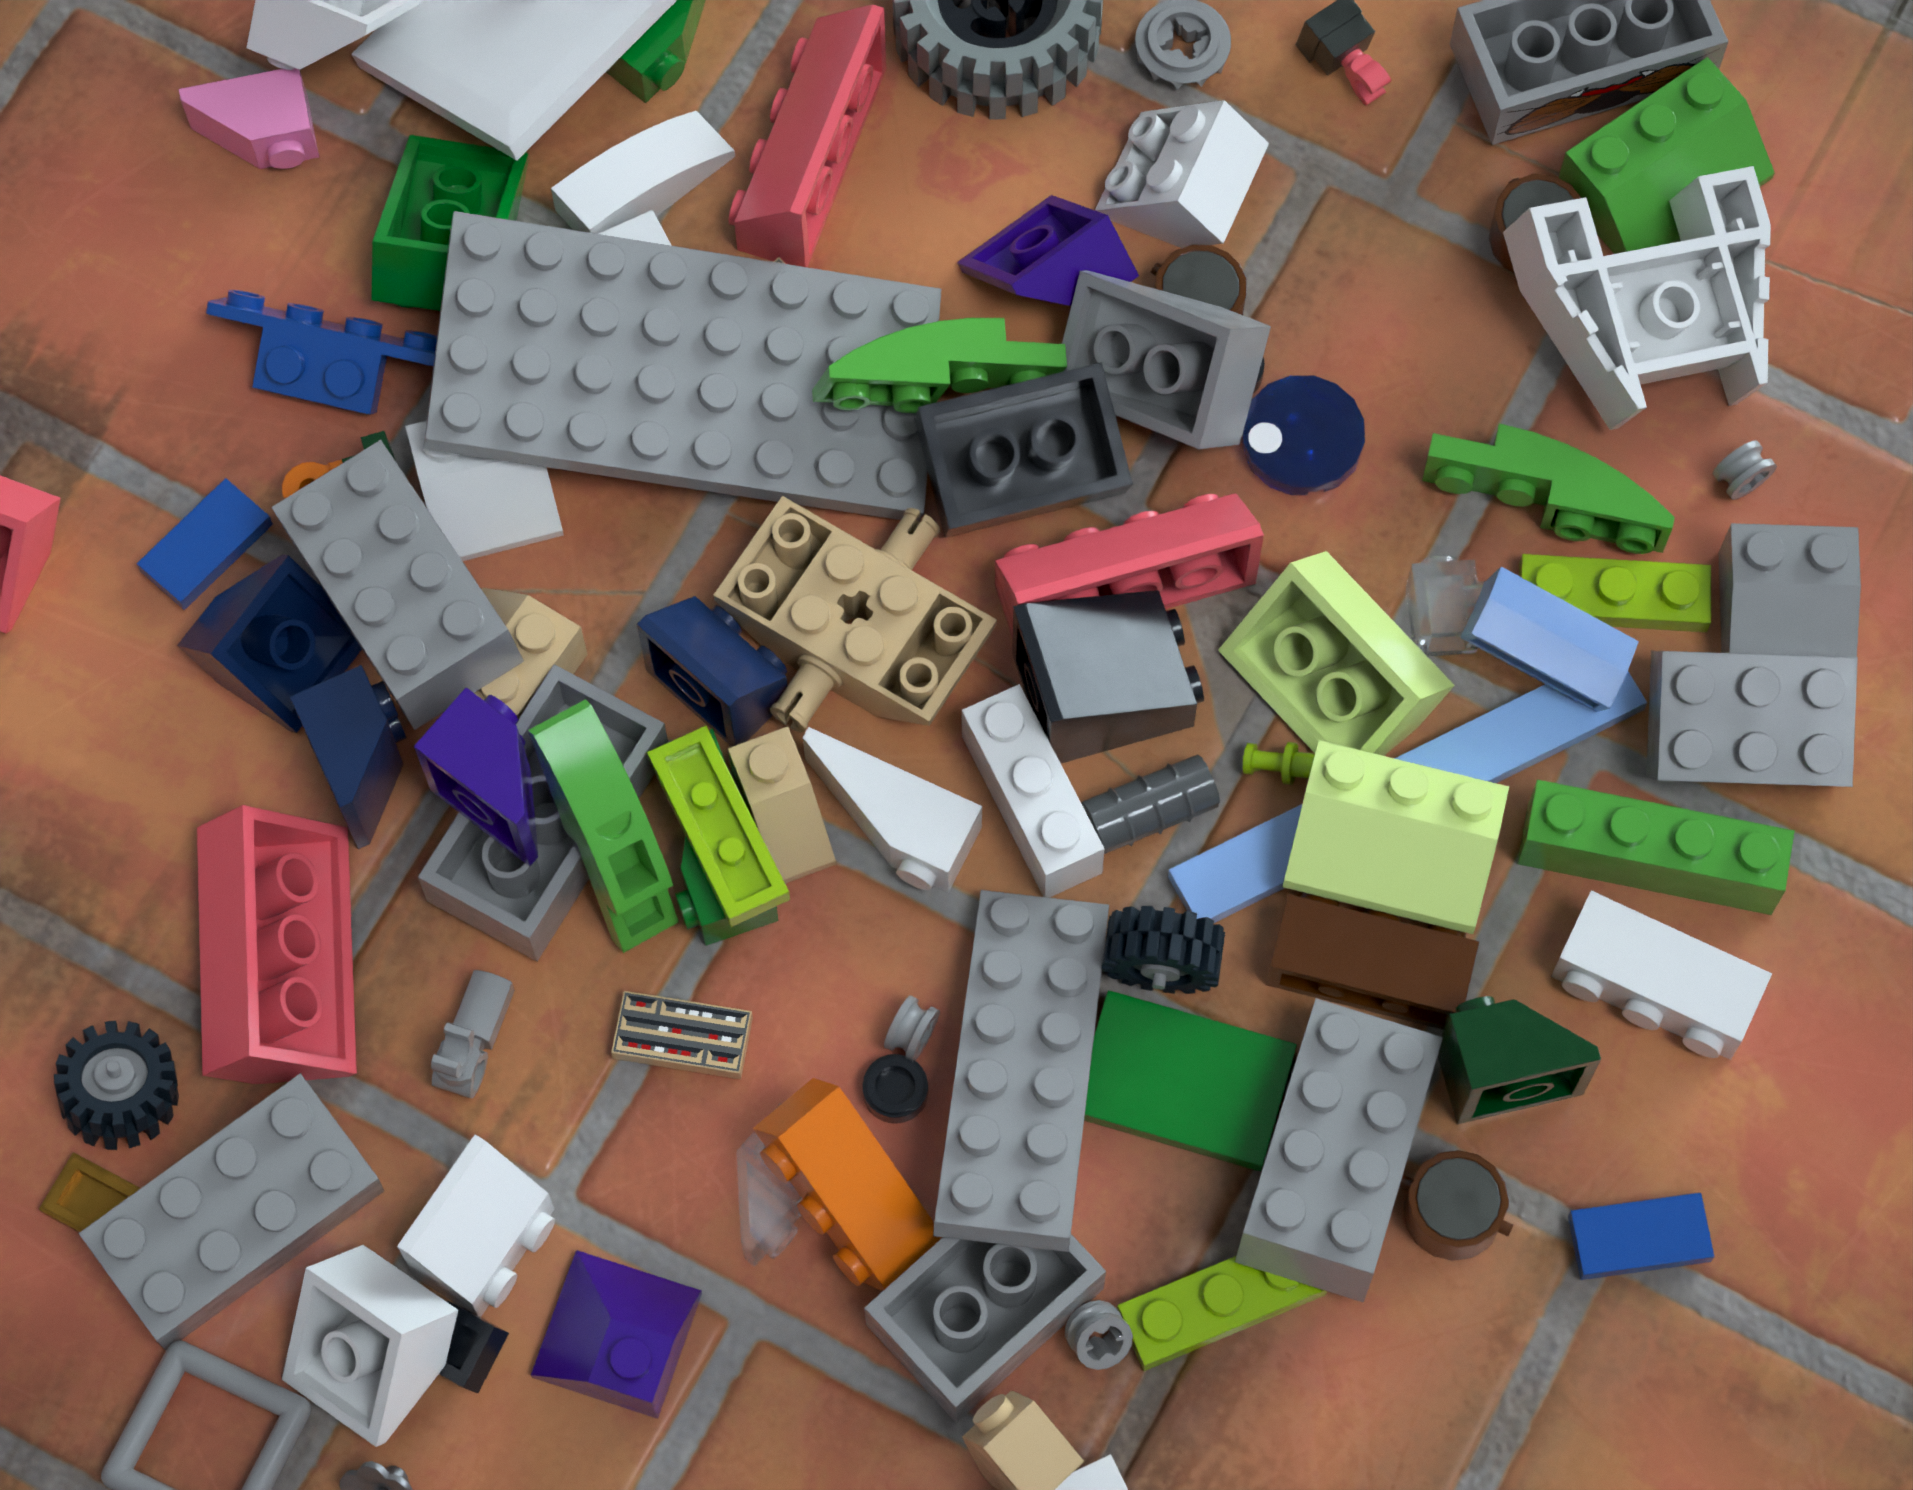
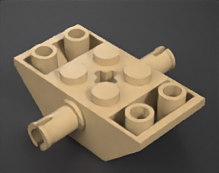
(810, 578)

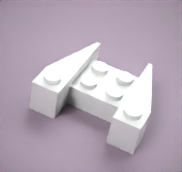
(1654, 307)

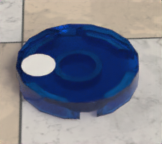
(1303, 435)

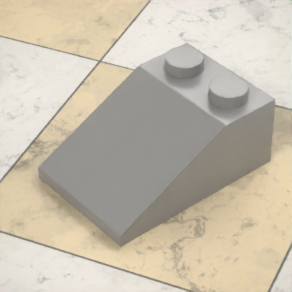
(1167, 358)
(1790, 590)

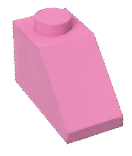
(255, 117)

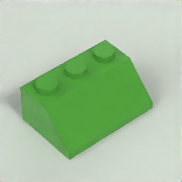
(1658, 149)

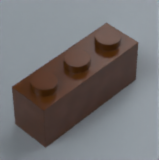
(1371, 961)

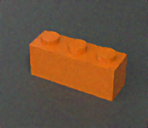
(846, 1184)

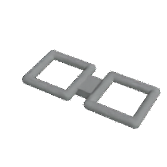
(182, 1358)

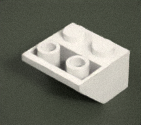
(1184, 173)

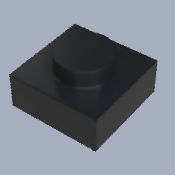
(472, 1349)

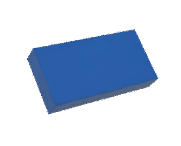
(204, 544)
(1640, 1236)

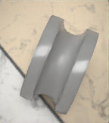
(1744, 469)
(911, 1028)
(1098, 1317)

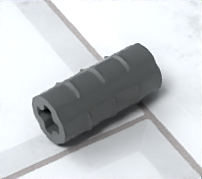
(1152, 803)

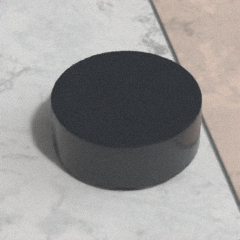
(895, 1088)

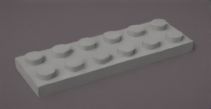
(1022, 1072)

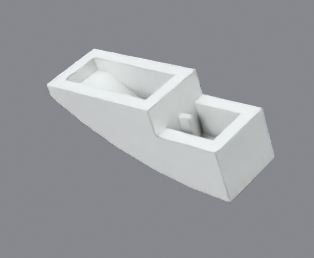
(641, 174)

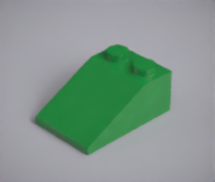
(417, 217)

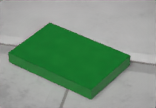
(1186, 1080)

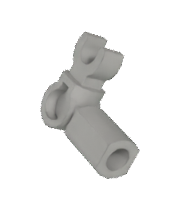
(461, 1057)

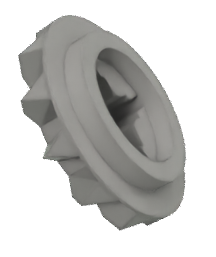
(1194, 23)

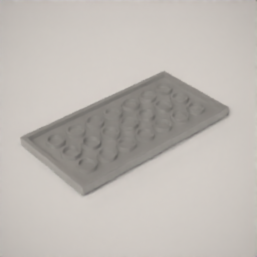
(668, 367)

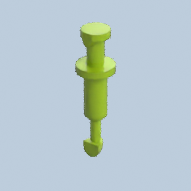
(1290, 763)

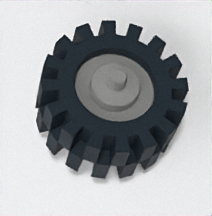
(1163, 949)
(116, 1085)

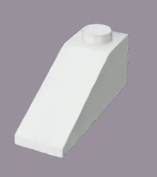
(907, 819)

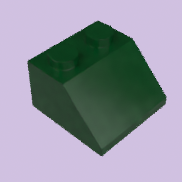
(1510, 1059)

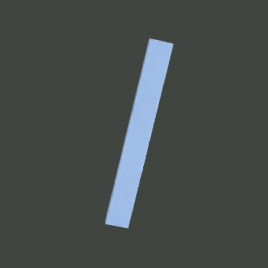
(1484, 749)

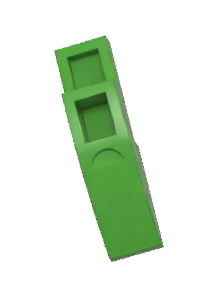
(925, 359)
(1578, 491)
(607, 824)

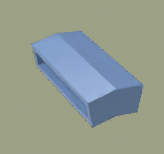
(1550, 640)

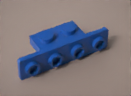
(320, 357)

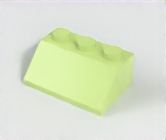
(1334, 660)
(1396, 837)

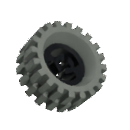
(973, 60)

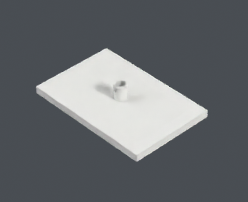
(504, 63)

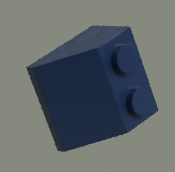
(712, 667)
(355, 741)

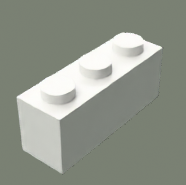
(1032, 791)
(1660, 977)

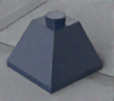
(272, 639)

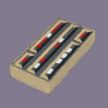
(682, 1035)

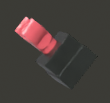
(1338, 39)

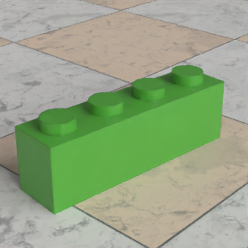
(1656, 847)

